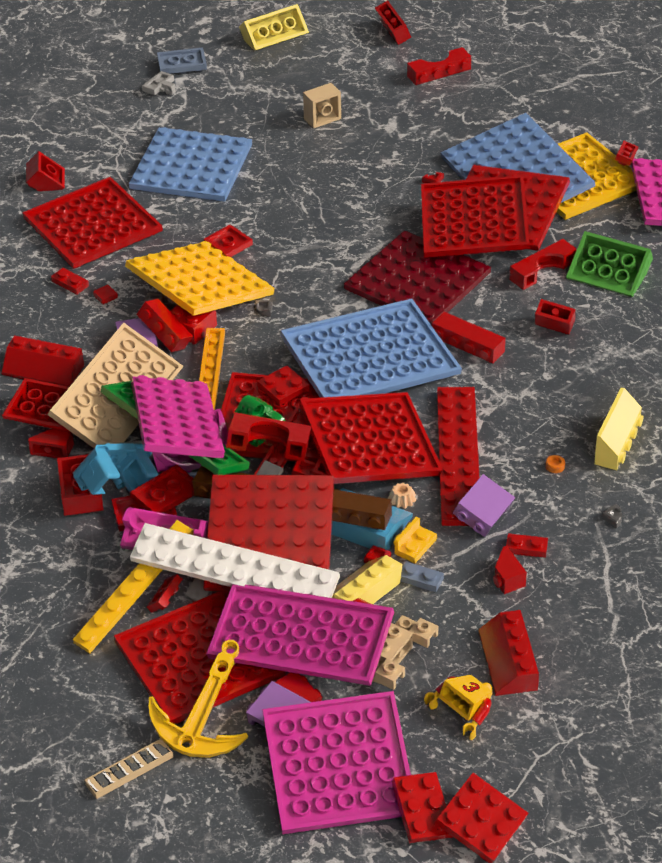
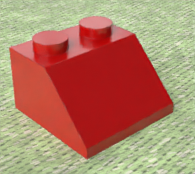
(44, 173)

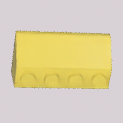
(273, 27)
(618, 431)
(370, 580)

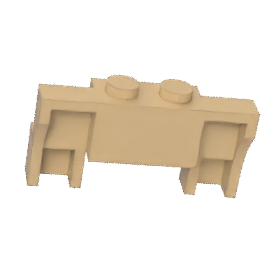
(398, 644)

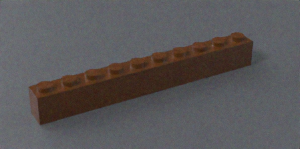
(347, 506)

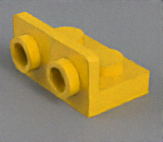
(413, 541)

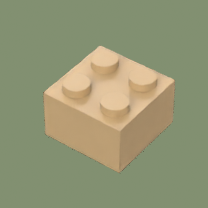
(322, 105)

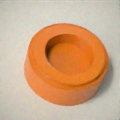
(555, 464)

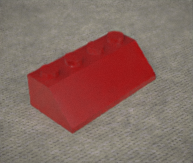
(42, 361)
(509, 654)

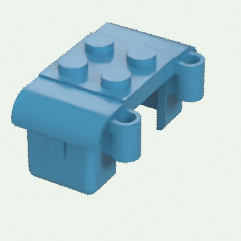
(122, 462)

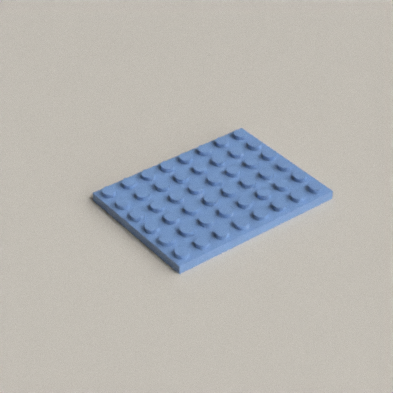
(520, 147)
(370, 351)

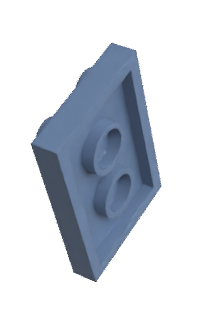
(182, 60)

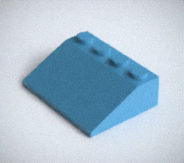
(369, 536)

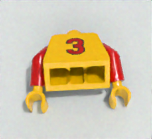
(466, 697)

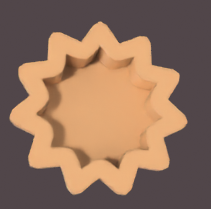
(402, 495)

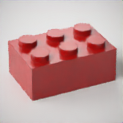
(73, 498)

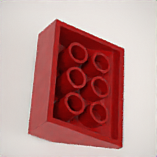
(33, 403)

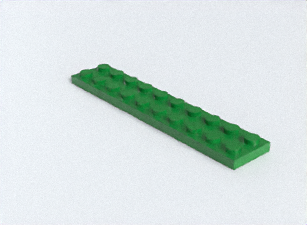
(122, 395)

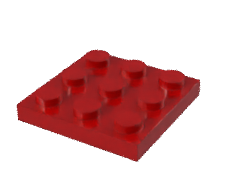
(481, 818)

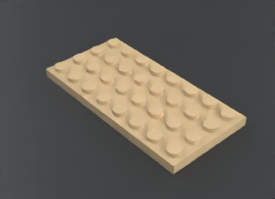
(90, 412)

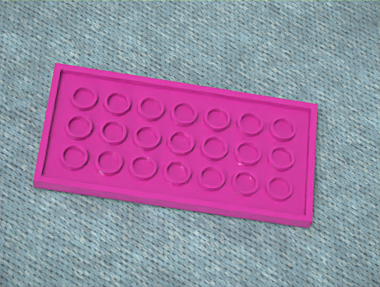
(176, 417)
(303, 633)

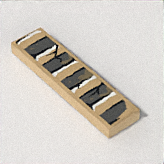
(128, 768)

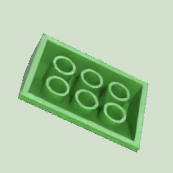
(610, 264)

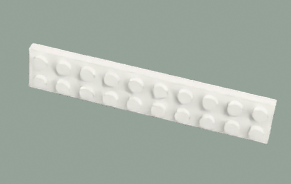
(228, 563)

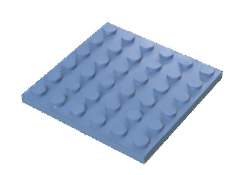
(191, 164)

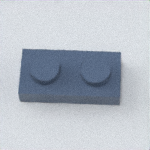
(421, 576)

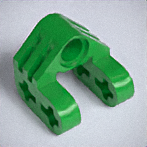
(255, 406)

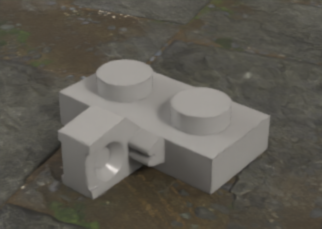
(160, 82)

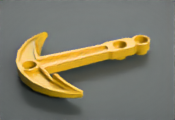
(192, 729)

